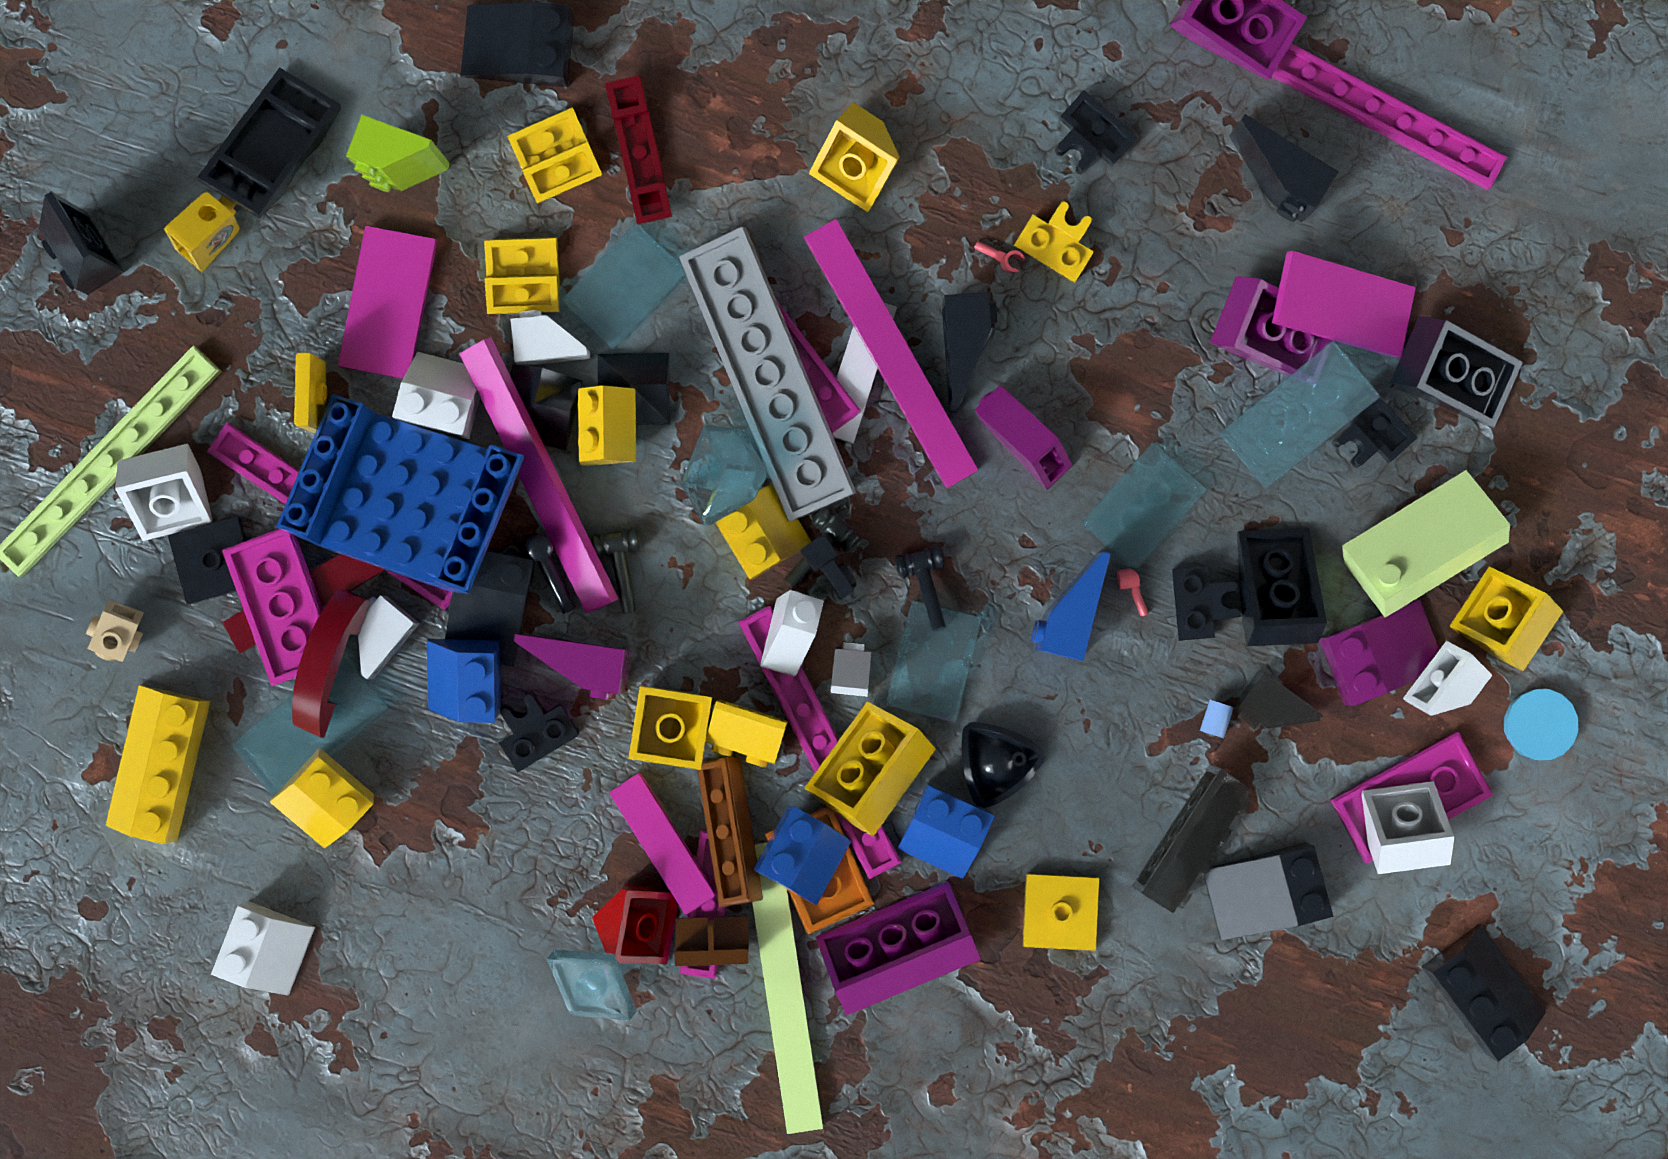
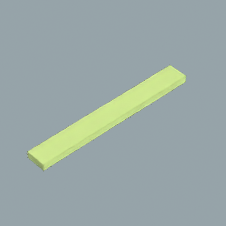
(99, 467)
(786, 1007)

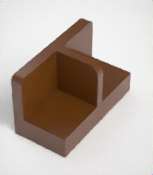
(712, 941)

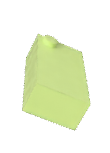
(1426, 543)

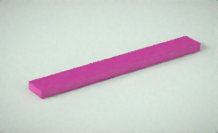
(1389, 116)
(890, 353)
(539, 475)
(278, 478)
(816, 738)

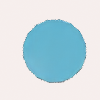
(1541, 724)

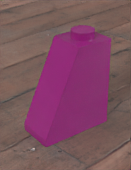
(1024, 436)

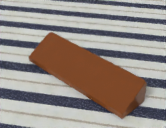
(729, 832)

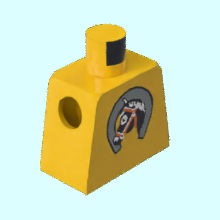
(204, 229)

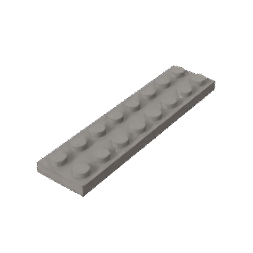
(767, 374)

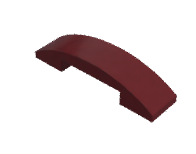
(638, 150)
(322, 658)

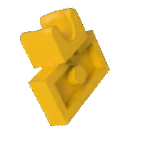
(1057, 243)

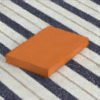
(844, 893)

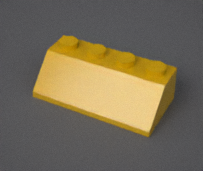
(157, 765)

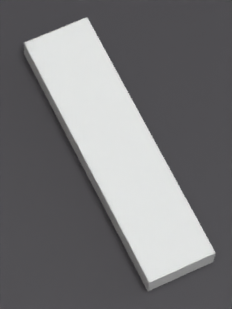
(857, 378)

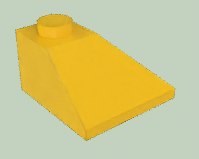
(856, 157)

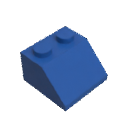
(464, 679)
(945, 831)
(802, 854)

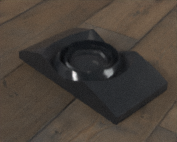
(270, 143)

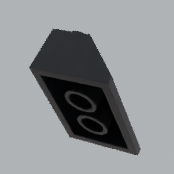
(1485, 993)

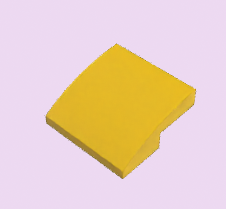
(554, 155)
(522, 275)

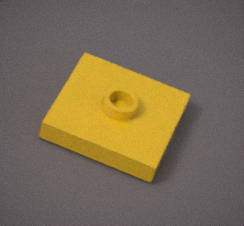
(309, 391)
(1060, 911)

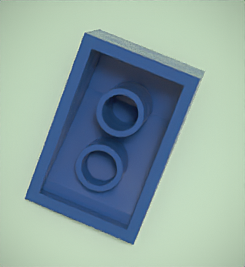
(1070, 618)

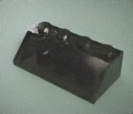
(1192, 839)

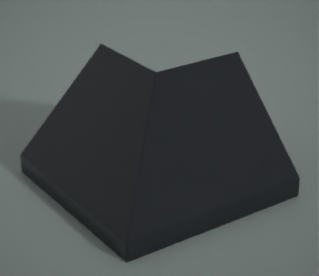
(647, 375)
(549, 400)

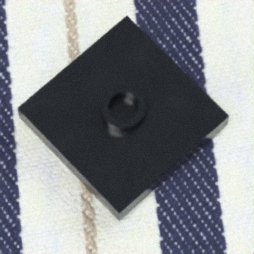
(201, 559)

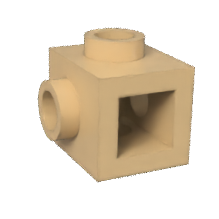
(115, 631)

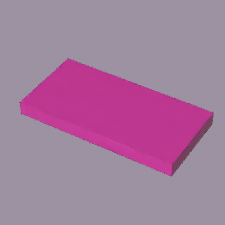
(387, 302)
(1343, 304)
(276, 599)
(1444, 762)

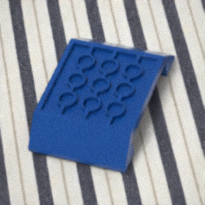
(399, 496)

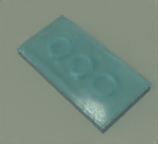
(1299, 414)
(278, 749)

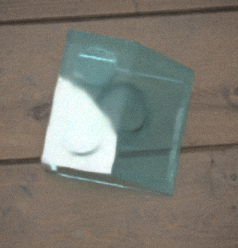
(722, 473)

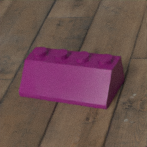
(897, 948)

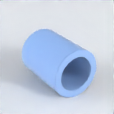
(1216, 719)

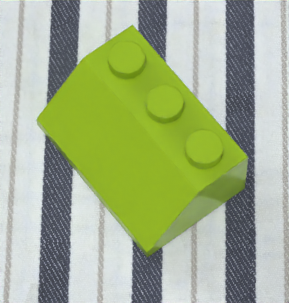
(393, 156)

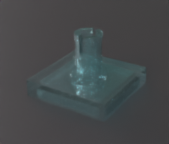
(592, 984)

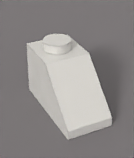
(543, 341)
(791, 632)
(382, 634)
(851, 670)
(1448, 681)

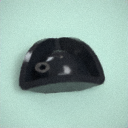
(997, 762)

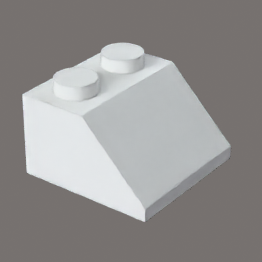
(437, 396)
(163, 492)
(1407, 827)
(262, 949)

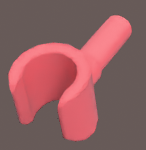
(1000, 256)
(1130, 579)

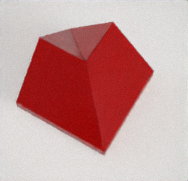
(637, 924)

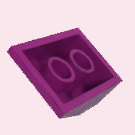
(1241, 31)
(1248, 329)
(1380, 653)
(586, 665)

